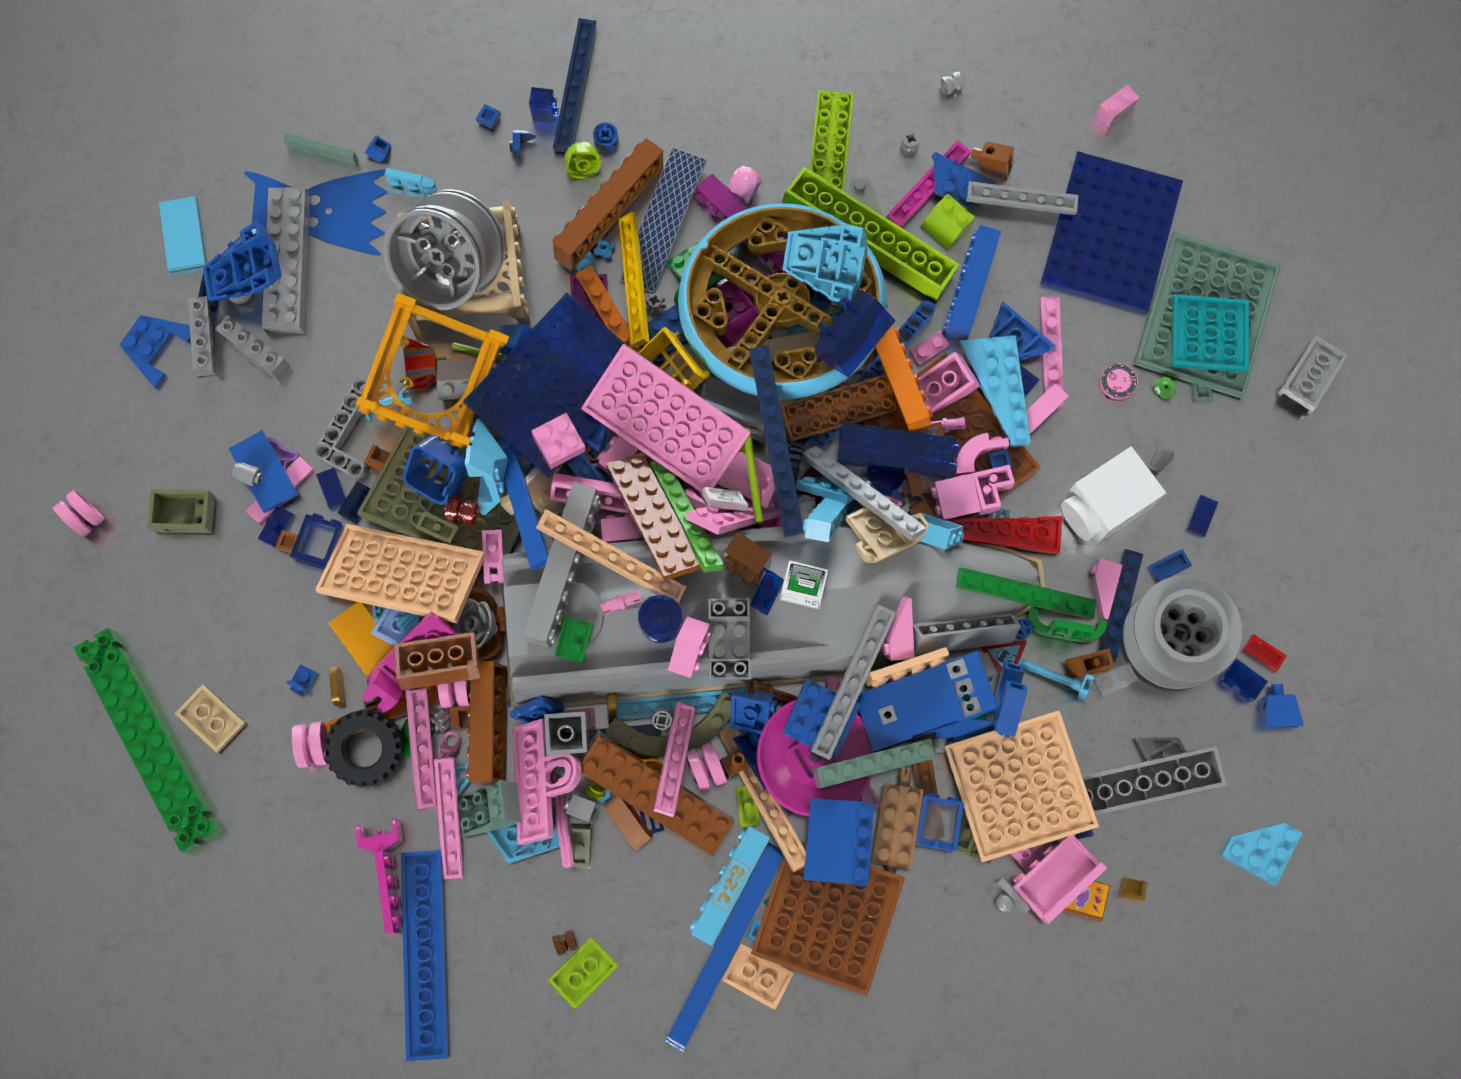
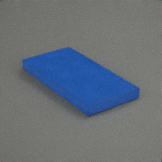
(276, 485)

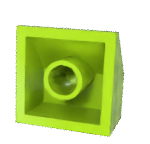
(948, 222)

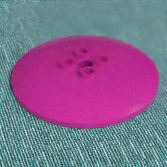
(788, 770)

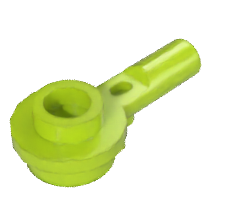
(595, 791)

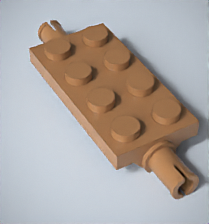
(898, 824)

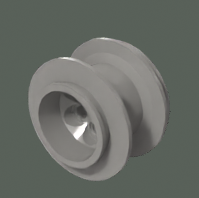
(1162, 656)

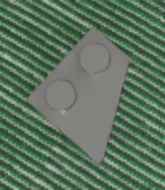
(863, 191)
(1159, 747)

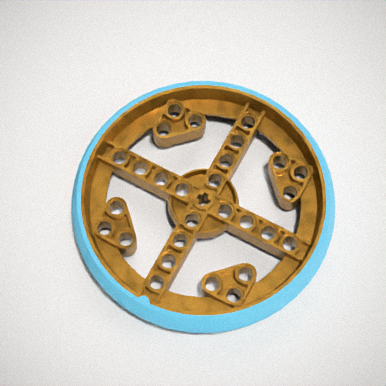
(781, 300)

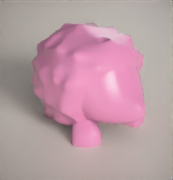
(745, 184)

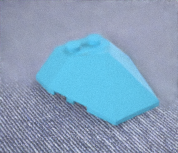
(828, 259)
(488, 461)

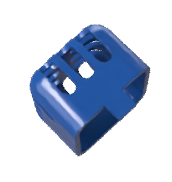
(435, 449)

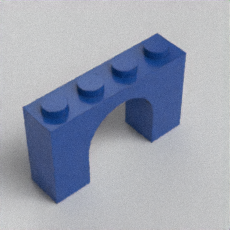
(1010, 699)

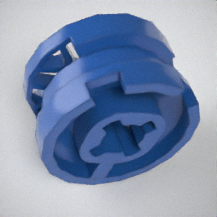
(605, 136)

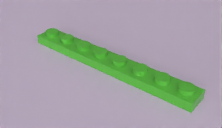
(696, 535)

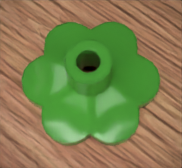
(1165, 387)

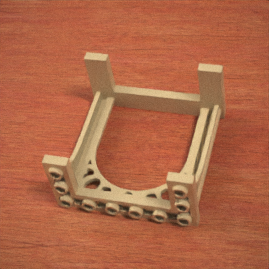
(507, 303)

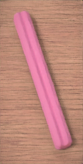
(562, 827)

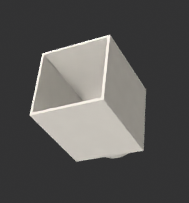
(1111, 497)

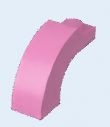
(975, 448)

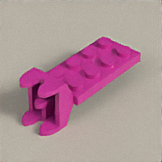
(382, 678)
(381, 846)

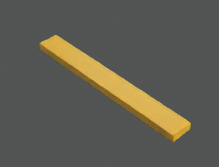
(633, 280)

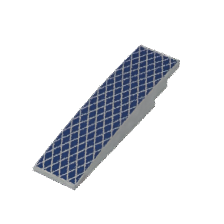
(667, 213)

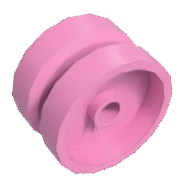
(76, 515)
(454, 692)
(309, 744)
(705, 767)

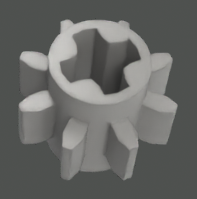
(658, 306)
(439, 719)

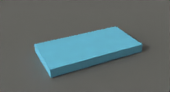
(182, 233)

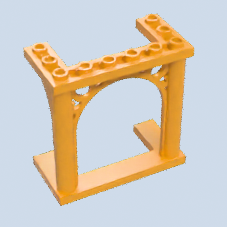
(382, 365)

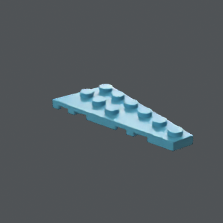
(999, 374)

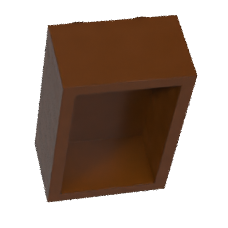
(747, 559)

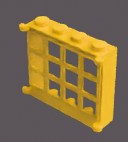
(658, 345)

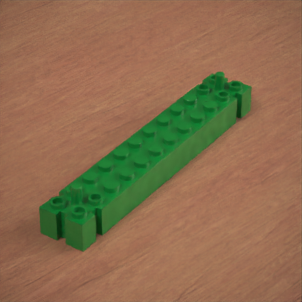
(148, 740)

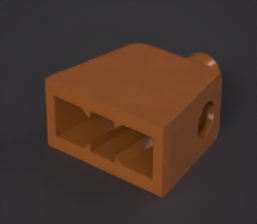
(995, 159)

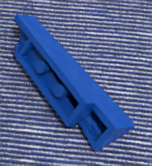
(965, 730)

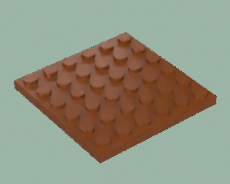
(828, 927)

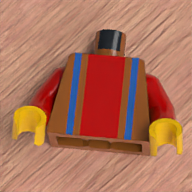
(419, 364)

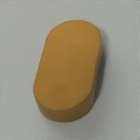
(337, 686)
(611, 707)

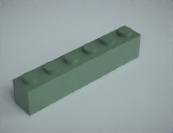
(873, 763)

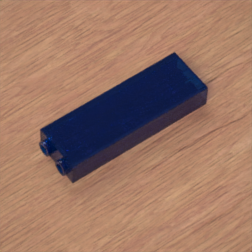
(897, 450)

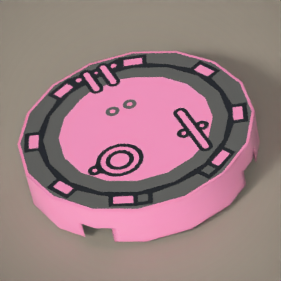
(1118, 381)

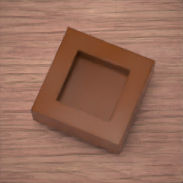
(286, 541)

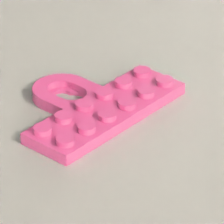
(724, 520)
(534, 783)

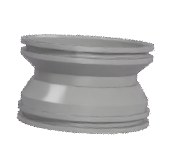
(459, 235)

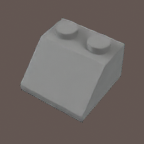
(453, 377)

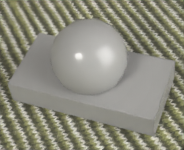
(1010, 898)

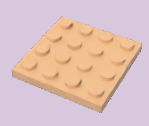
(905, 668)

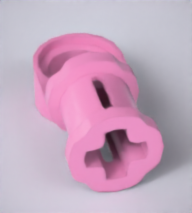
(449, 751)

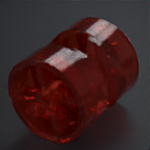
(463, 511)

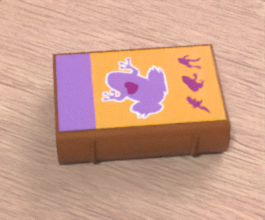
(1090, 902)

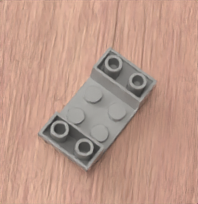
(729, 639)

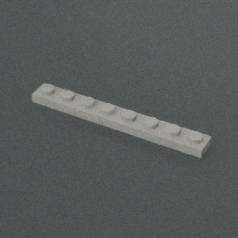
(863, 493)
(853, 681)

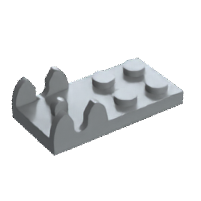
(1313, 374)

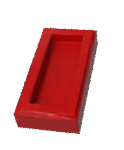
(1264, 653)

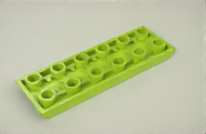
(832, 136)

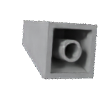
(567, 733)

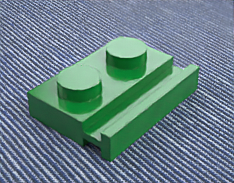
(574, 639)

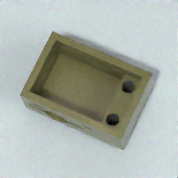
(181, 511)

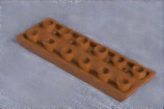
(838, 406)

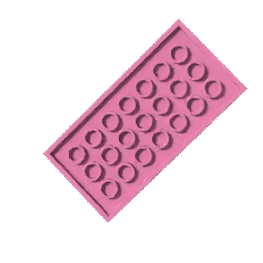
(665, 419)

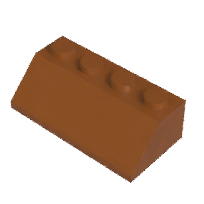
(437, 661)

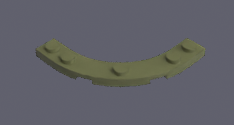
(656, 745)

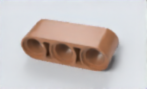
(628, 821)

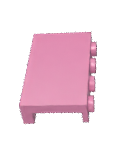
(1058, 877)

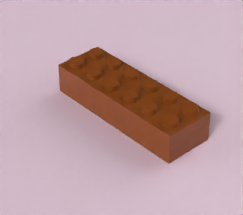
(487, 725)

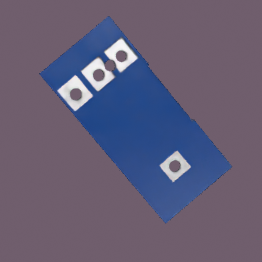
(926, 702)

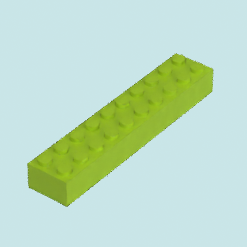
(891, 245)

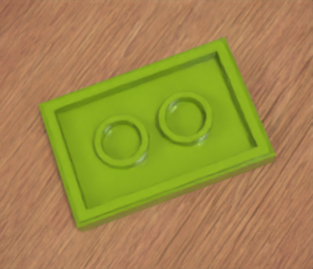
(583, 973)

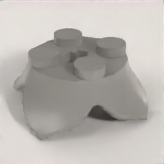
(478, 619)

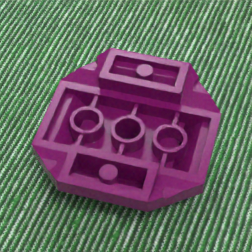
(741, 315)

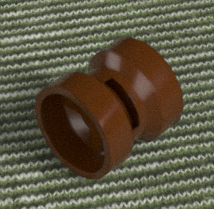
(564, 942)

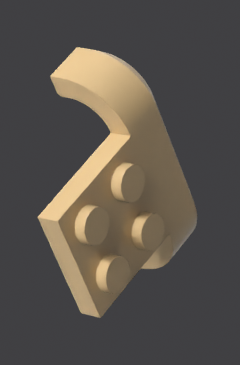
(539, 489)
(878, 536)

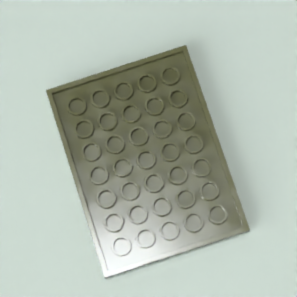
(400, 507)

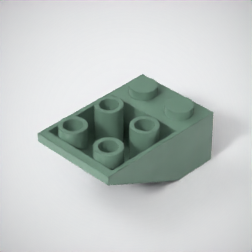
(489, 808)

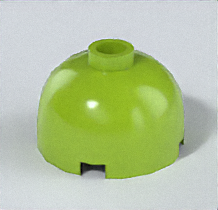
(582, 160)

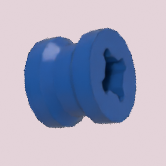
(1026, 628)

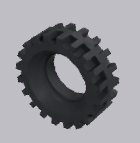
(390, 742)

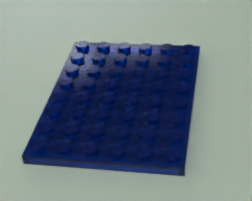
(1117, 235)
(545, 378)

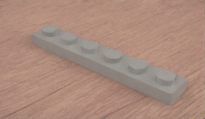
(1022, 198)

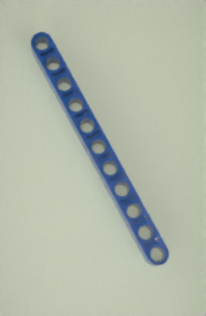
(872, 371)
(725, 947)

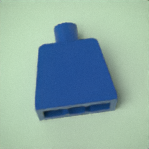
(1280, 710)

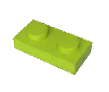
(747, 808)

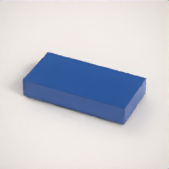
(1169, 565)

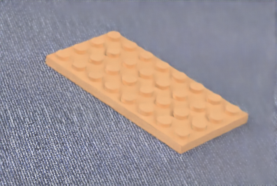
(401, 572)

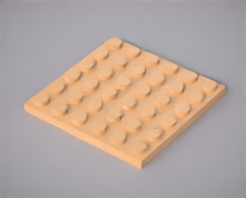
(1021, 787)

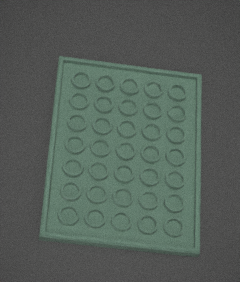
(1206, 271)

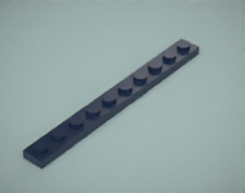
(776, 441)

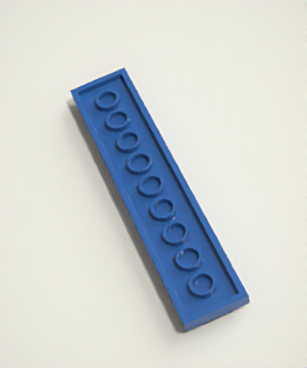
(424, 956)

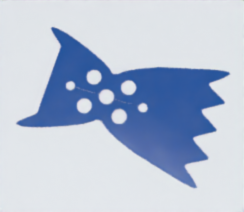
(351, 207)

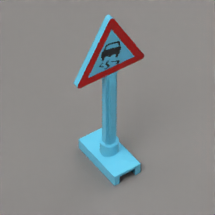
(1012, 653)

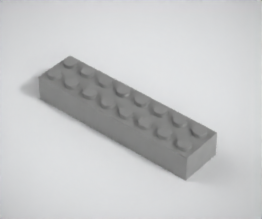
(289, 228)
(560, 570)
(1155, 780)

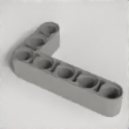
(343, 432)

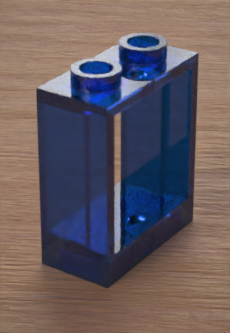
(303, 558)

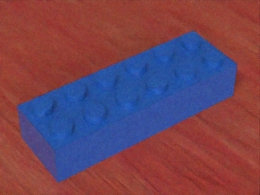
(971, 283)

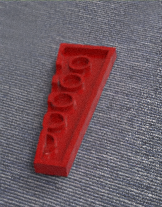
(1022, 533)

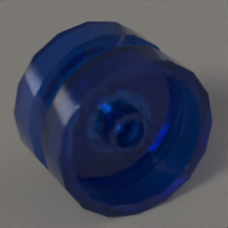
(667, 609)

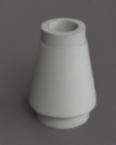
(1161, 459)

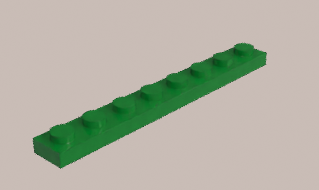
(1025, 593)

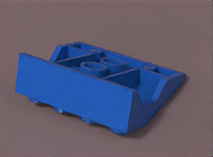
(839, 841)

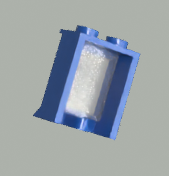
(939, 822)

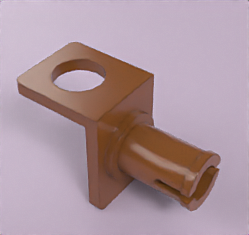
(733, 764)

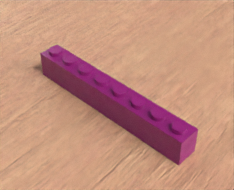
(725, 204)

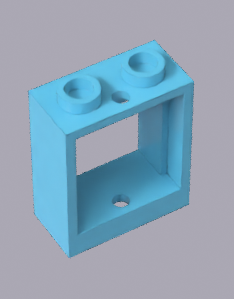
(942, 532)

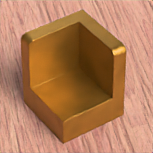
(1133, 889)

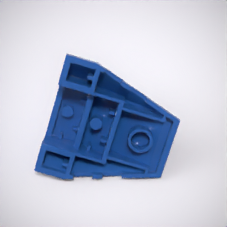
(244, 267)

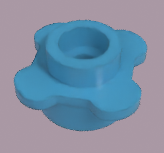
(605, 253)

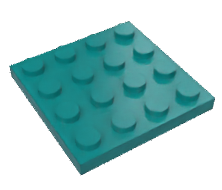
(1210, 333)

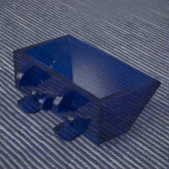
(853, 333)

